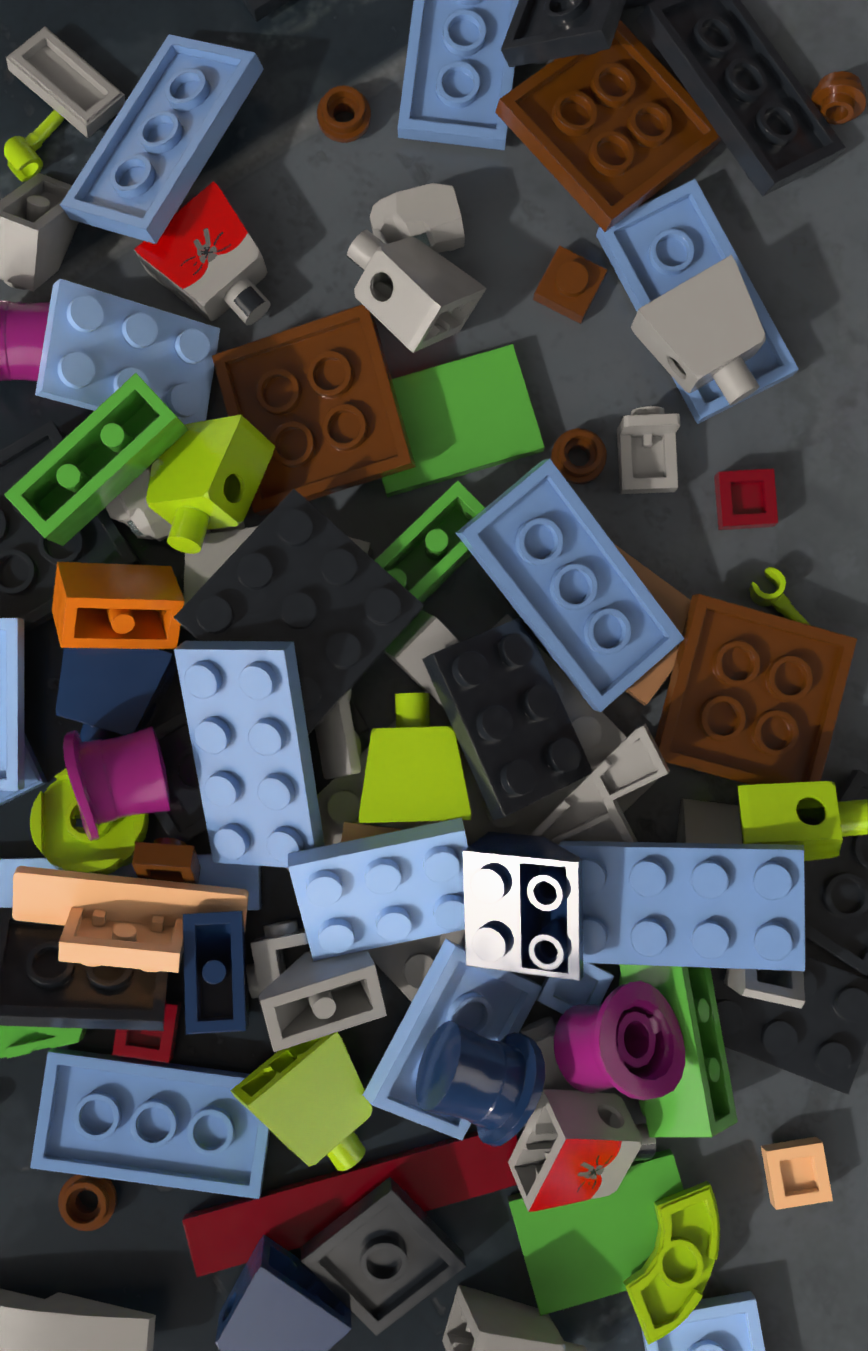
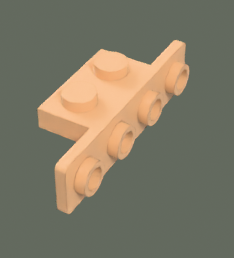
(117, 917)

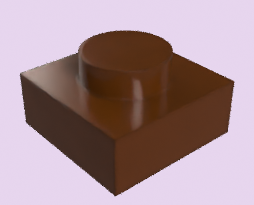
(570, 284)
(166, 861)

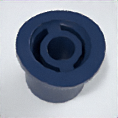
(481, 1080)

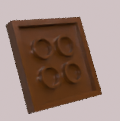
(609, 126)
(321, 402)
(753, 695)

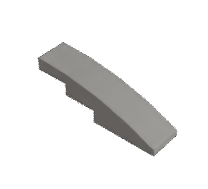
(71, 1324)

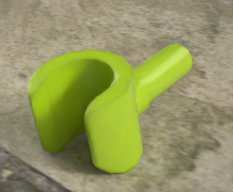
(21, 151)
(777, 599)

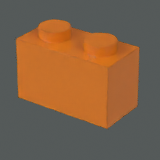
(116, 606)

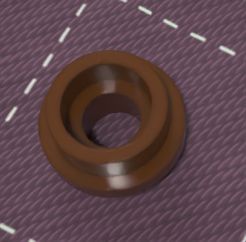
(840, 97)
(343, 100)
(590, 444)
(81, 1216)

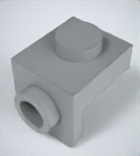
(648, 451)
(269, 955)

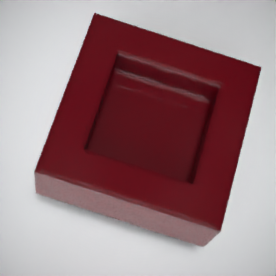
(746, 499)
(150, 1044)

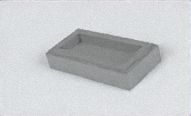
(66, 82)

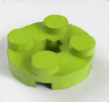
(67, 846)

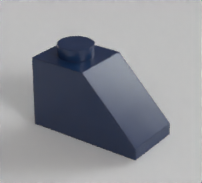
(215, 972)

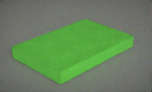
(464, 419)
(597, 1243)

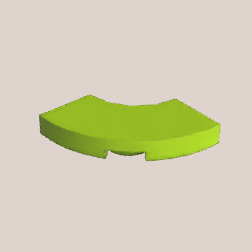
(681, 1261)

